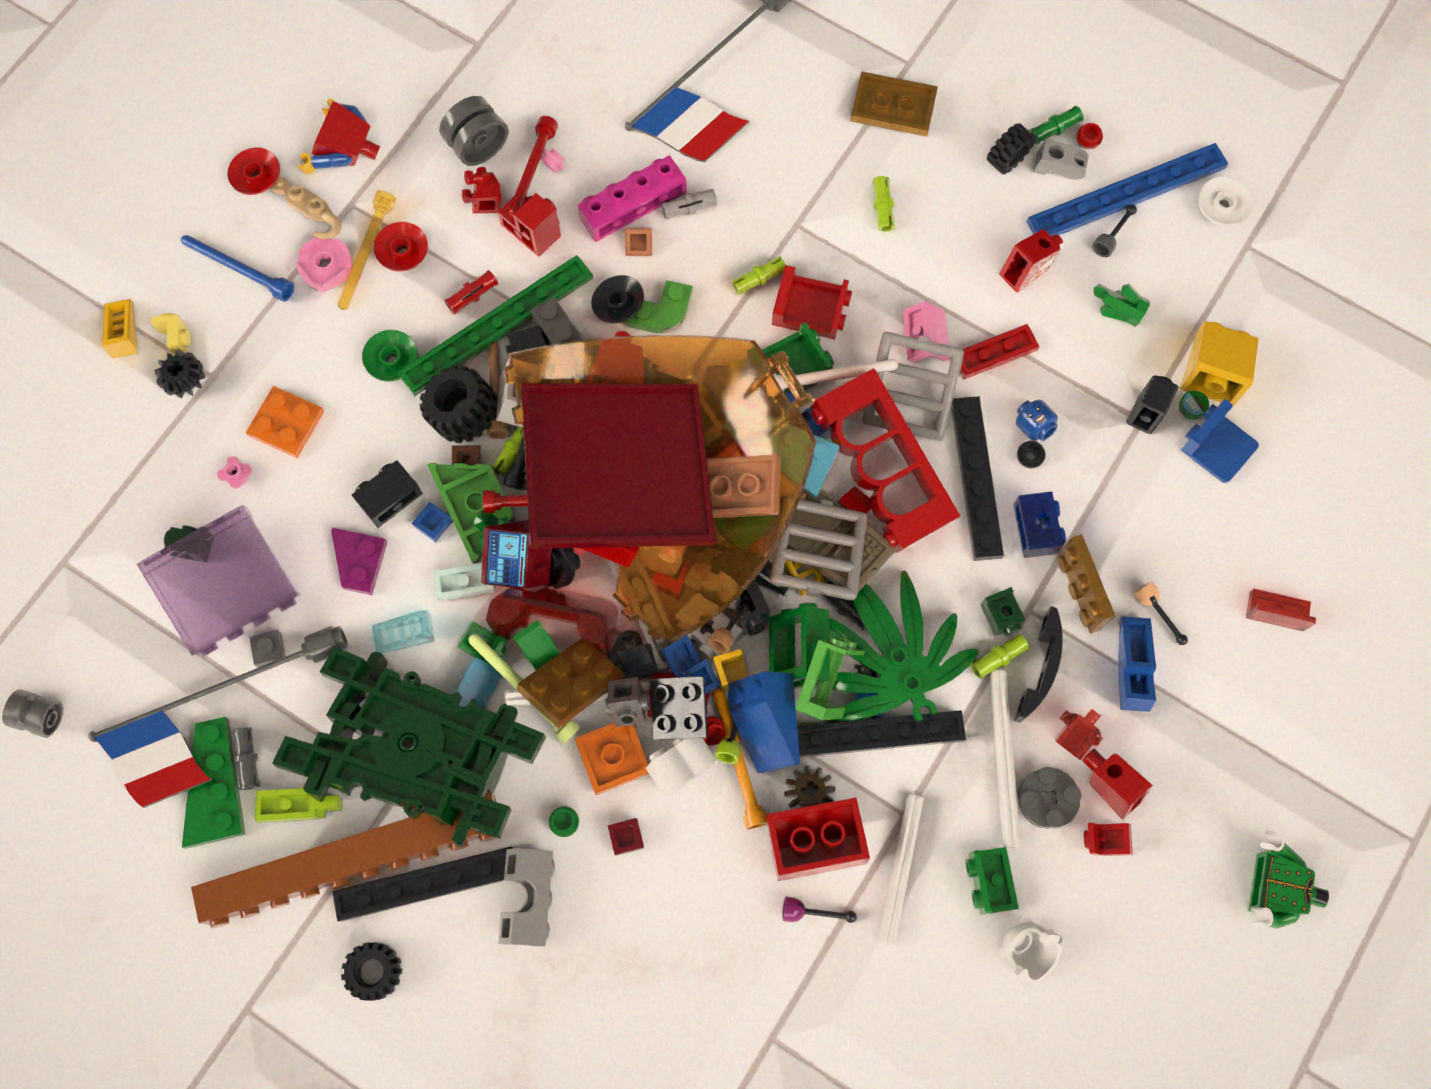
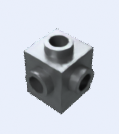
(627, 702)

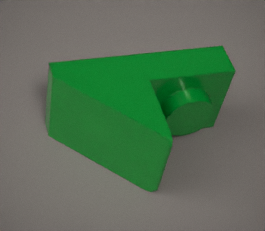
(536, 645)

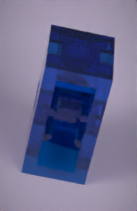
(1033, 538)

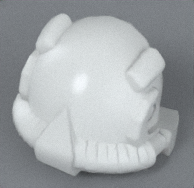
(1031, 951)

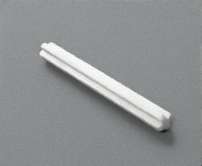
(1004, 759)

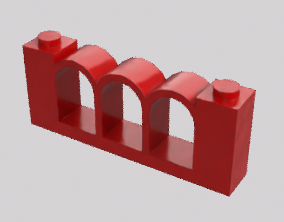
(854, 397)

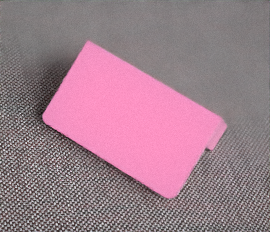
(926, 321)

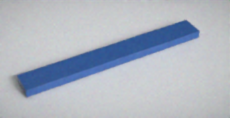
(1129, 191)

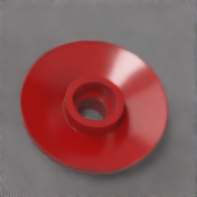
(247, 165)
(397, 237)

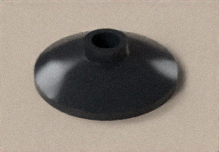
(614, 291)

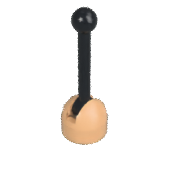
(1149, 596)

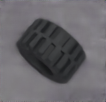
(446, 392)

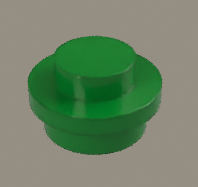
(564, 821)

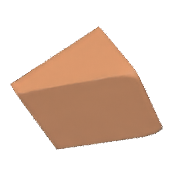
(638, 241)

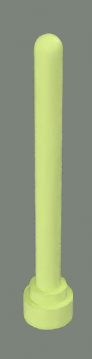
(566, 731)

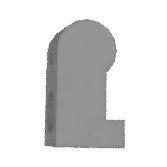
(1061, 159)

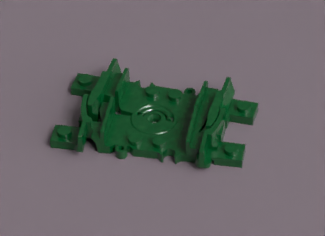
(417, 775)

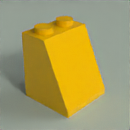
(1221, 363)

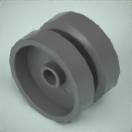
(473, 130)

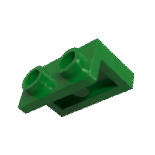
(992, 881)

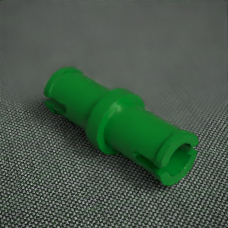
(1057, 124)

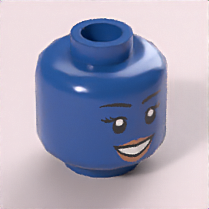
(1036, 420)

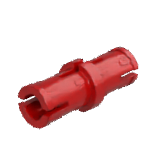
(456, 302)

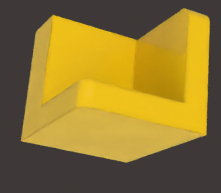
(730, 668)

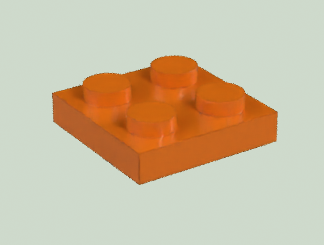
(285, 422)
(612, 756)

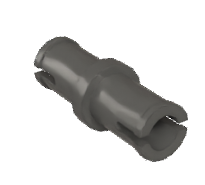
(245, 758)

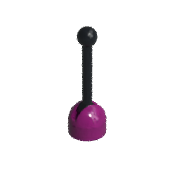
(794, 910)

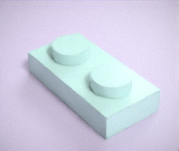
(460, 582)

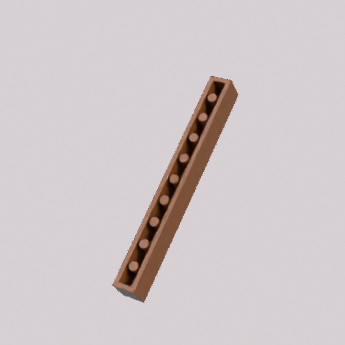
(325, 866)

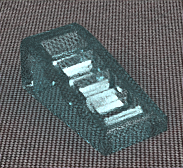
(409, 619)

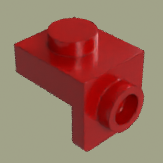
(1108, 839)

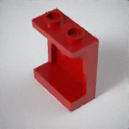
(810, 302)

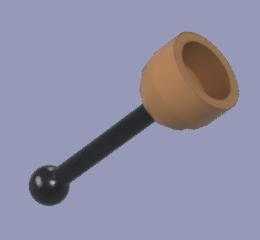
(722, 639)

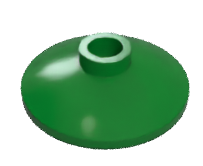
(386, 345)

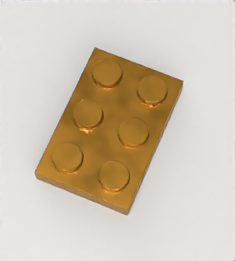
(894, 103)
(1085, 584)
(569, 682)

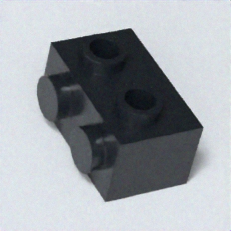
(387, 493)

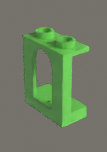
(819, 705)

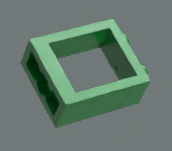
(782, 641)

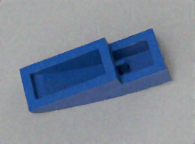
(1136, 664)

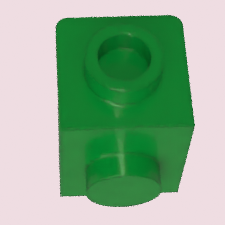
(495, 642)

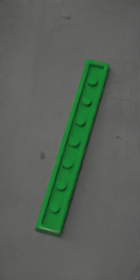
(495, 324)

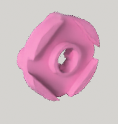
(324, 277)

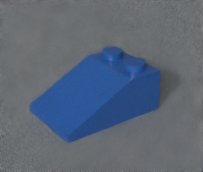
(766, 719)

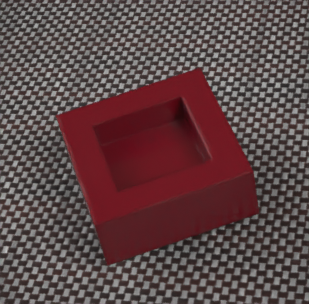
(626, 837)

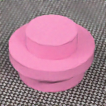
(553, 160)

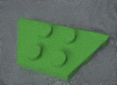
(463, 495)

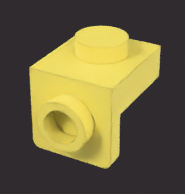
(177, 333)

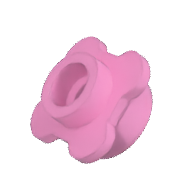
(240, 477)

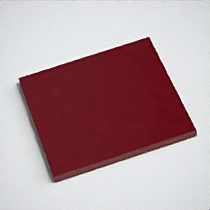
(615, 466)

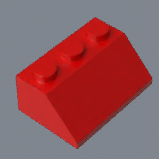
(817, 839)

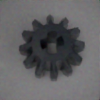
(179, 374)

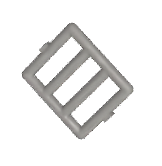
(949, 380)
(851, 567)

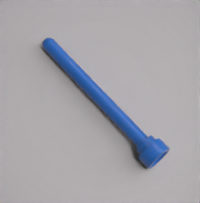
(279, 287)

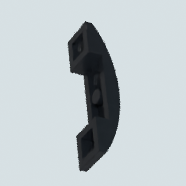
(1050, 633)

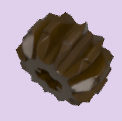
(809, 779)

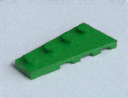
(214, 807)

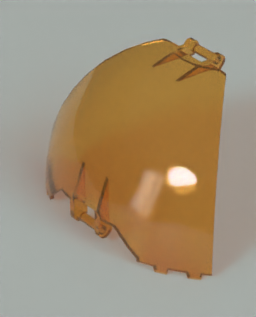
(742, 415)

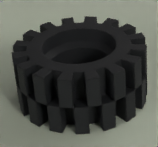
(1011, 148)
(352, 971)

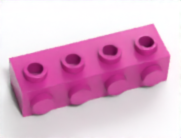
(632, 198)

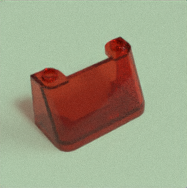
(594, 615)

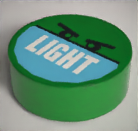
(1193, 404)

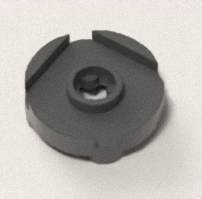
(1032, 800)

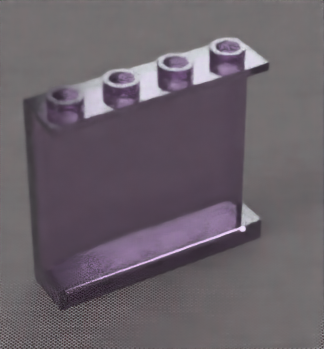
(218, 581)

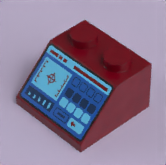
(510, 561)

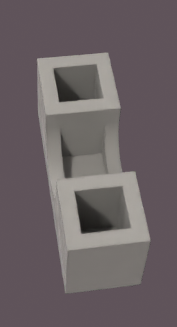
(533, 872)

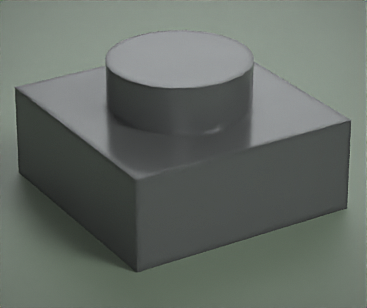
(267, 648)

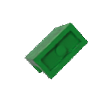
(803, 353)

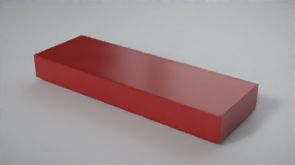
(998, 351)

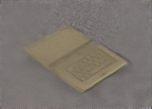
(875, 550)

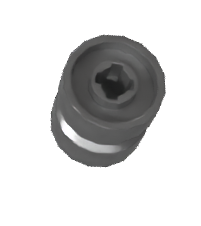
(32, 713)

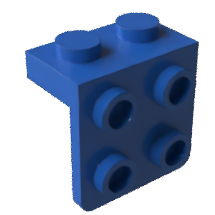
(1219, 443)

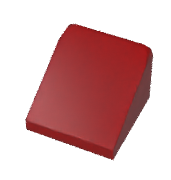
(856, 500)

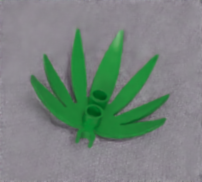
(902, 667)

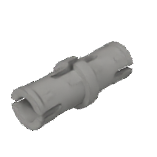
(706, 199)

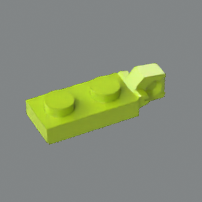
(292, 805)

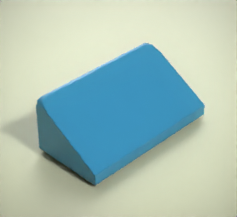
(478, 683)

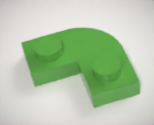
(663, 316)

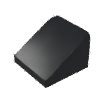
(639, 661)

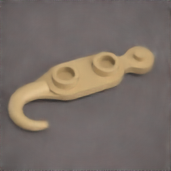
(309, 206)

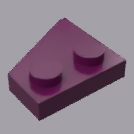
(358, 559)

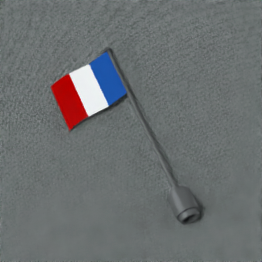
(690, 121)
(152, 750)

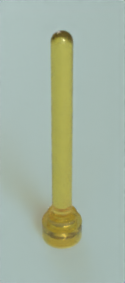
(383, 203)

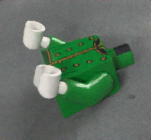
(1282, 885)

